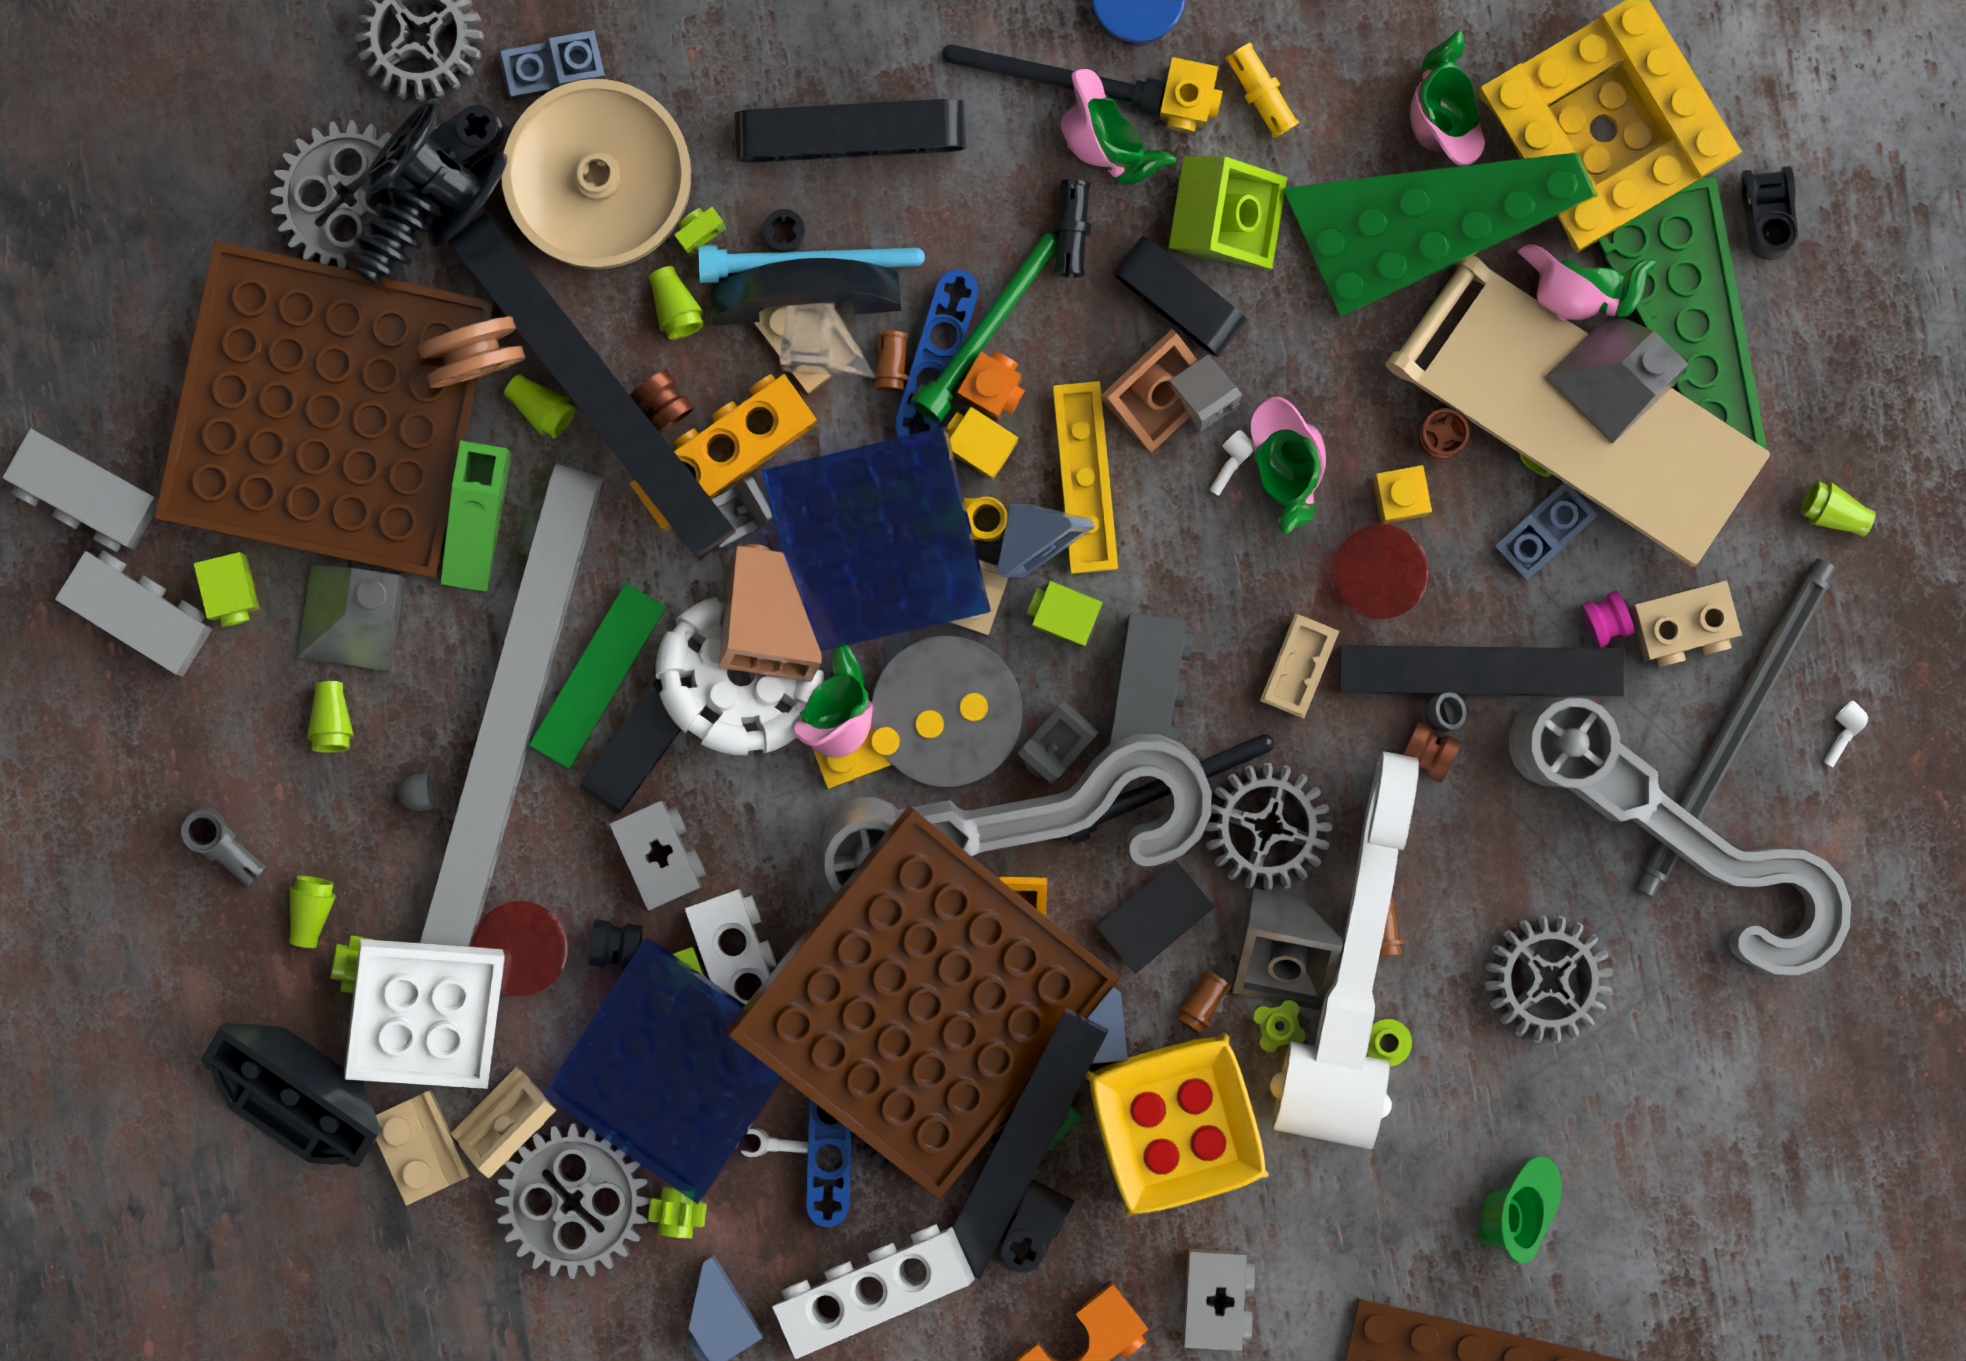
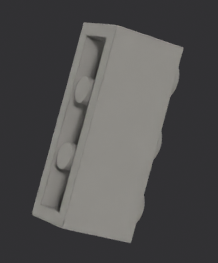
(80, 491)
(135, 611)

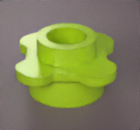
(1268, 1018)

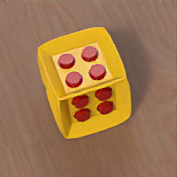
(1177, 1124)

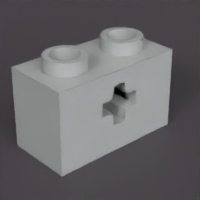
(635, 838)
(1204, 1326)

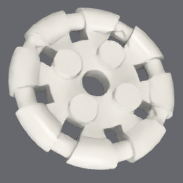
(713, 689)

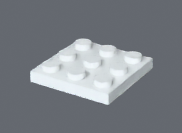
(423, 1014)

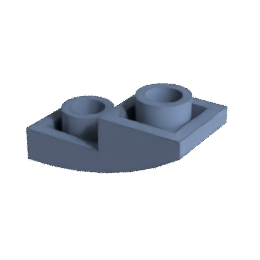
(550, 64)
(1547, 530)

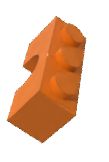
(1111, 1329)

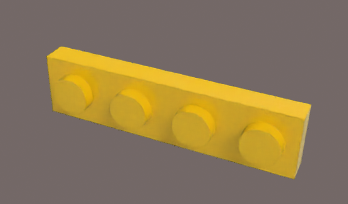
(1086, 474)
(885, 741)

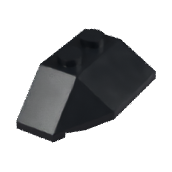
(292, 1093)

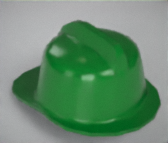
(1521, 1212)

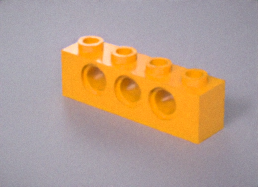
(791, 422)

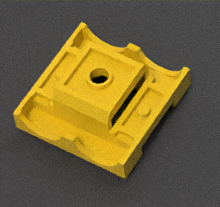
(1659, 109)

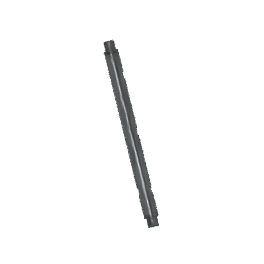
(1742, 715)

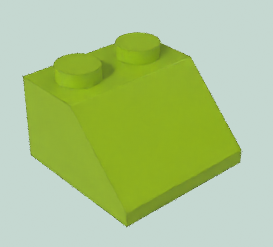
(1227, 211)

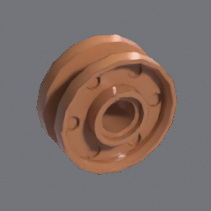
(470, 352)

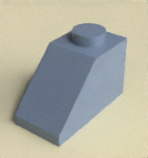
(720, 1317)

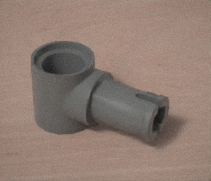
(222, 847)

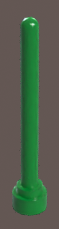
(935, 398)

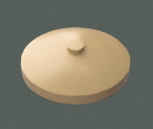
(596, 174)

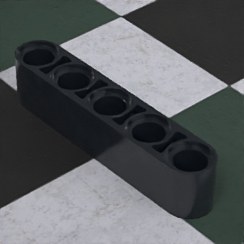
(850, 130)

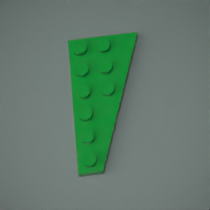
(1407, 226)
(1694, 300)

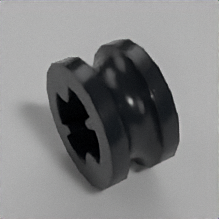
(770, 232)

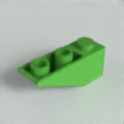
(475, 515)

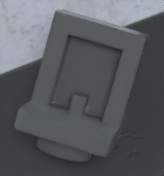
(745, 508)
(1057, 743)

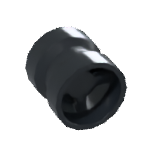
(613, 943)

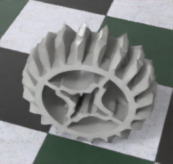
(401, 50)
(1307, 839)
(1576, 1009)

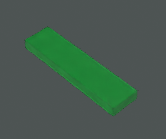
(598, 676)

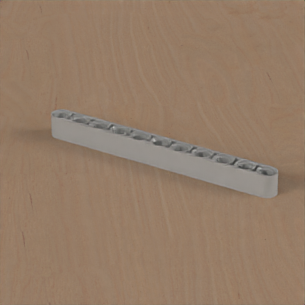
(512, 707)

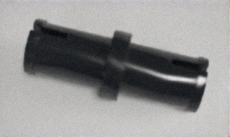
(1072, 228)

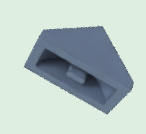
(1036, 536)
(1110, 1015)

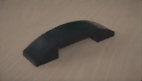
(805, 282)

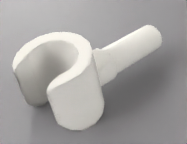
(1239, 448)
(1853, 720)
(774, 1144)

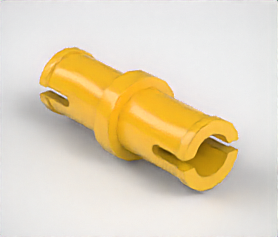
(1262, 90)

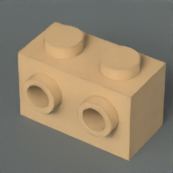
(1686, 622)

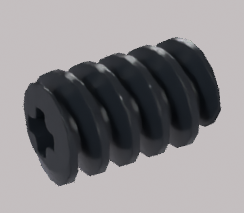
(390, 237)

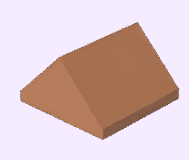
(1145, 397)

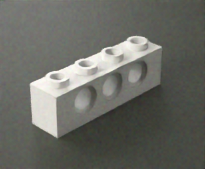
(708, 924)
(810, 1330)

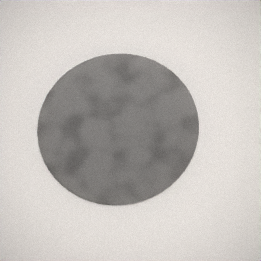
(937, 677)

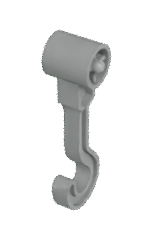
(1580, 748)
(863, 821)

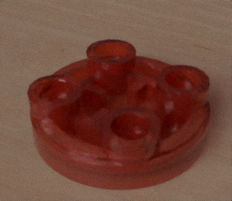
(1381, 571)
(531, 942)

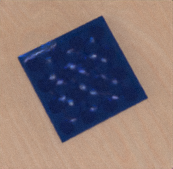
(878, 538)
(664, 1072)

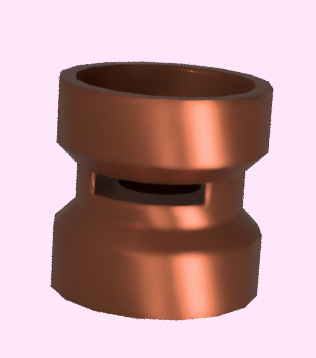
(660, 399)
(1448, 427)
(1432, 752)

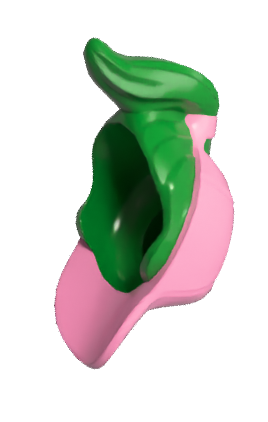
(1445, 105)
(1104, 137)
(1584, 292)
(1288, 459)
(840, 709)

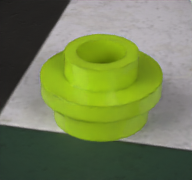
(1403, 1037)

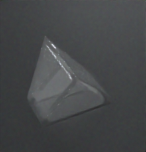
(820, 343)

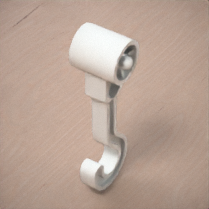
(1332, 1086)

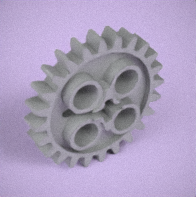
(320, 165)
(543, 1231)

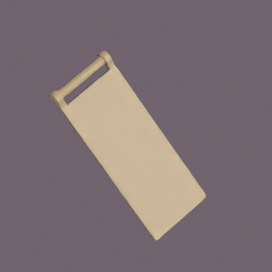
(1666, 476)

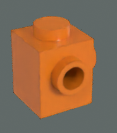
(992, 385)

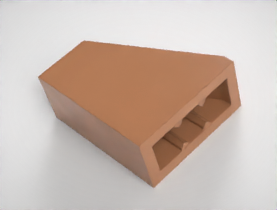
(765, 618)

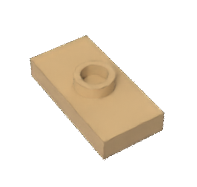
(1299, 666)

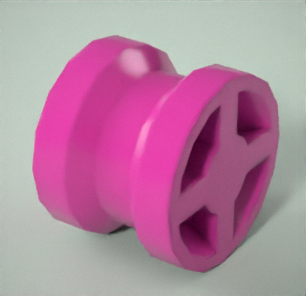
(1607, 619)

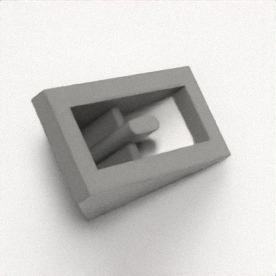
(1206, 392)

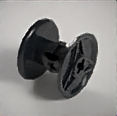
(435, 172)

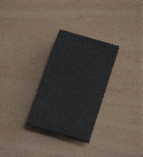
(1155, 916)

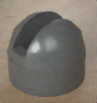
(1445, 712)
(417, 792)

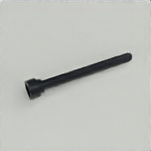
(1143, 95)
(1158, 788)

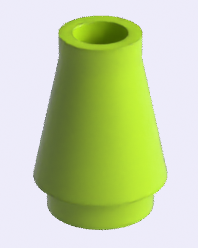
(675, 306)
(541, 406)
(1835, 509)
(329, 719)
(309, 909)

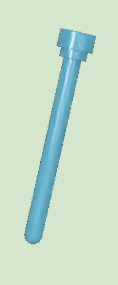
(717, 263)

